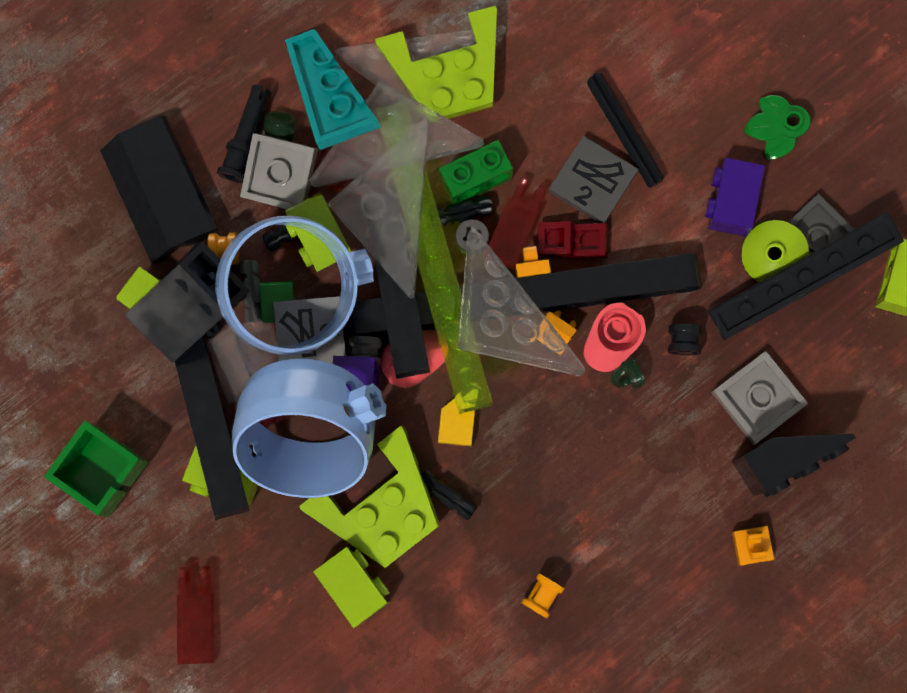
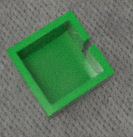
(95, 469)

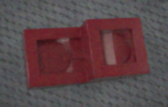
(573, 240)

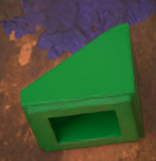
(272, 293)

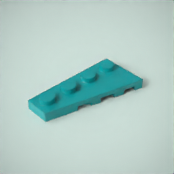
(328, 95)

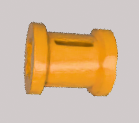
(542, 595)

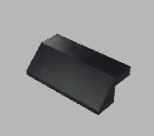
(158, 188)

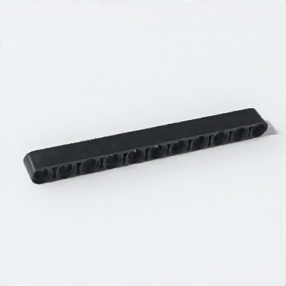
(563, 290)

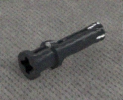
(239, 147)

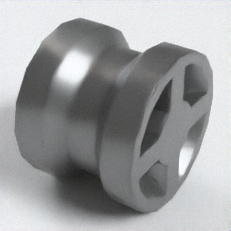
(463, 230)

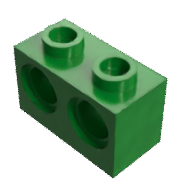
(476, 173)

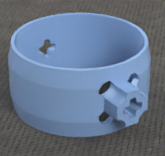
(354, 270)
(315, 391)

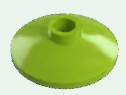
(763, 238)

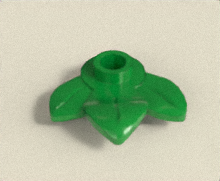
(773, 126)

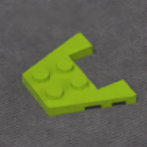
(454, 80)
(390, 517)

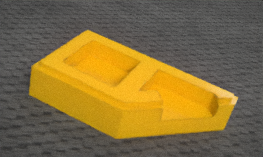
(455, 427)

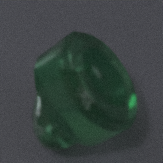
(280, 124)
(633, 375)

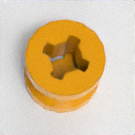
(219, 244)

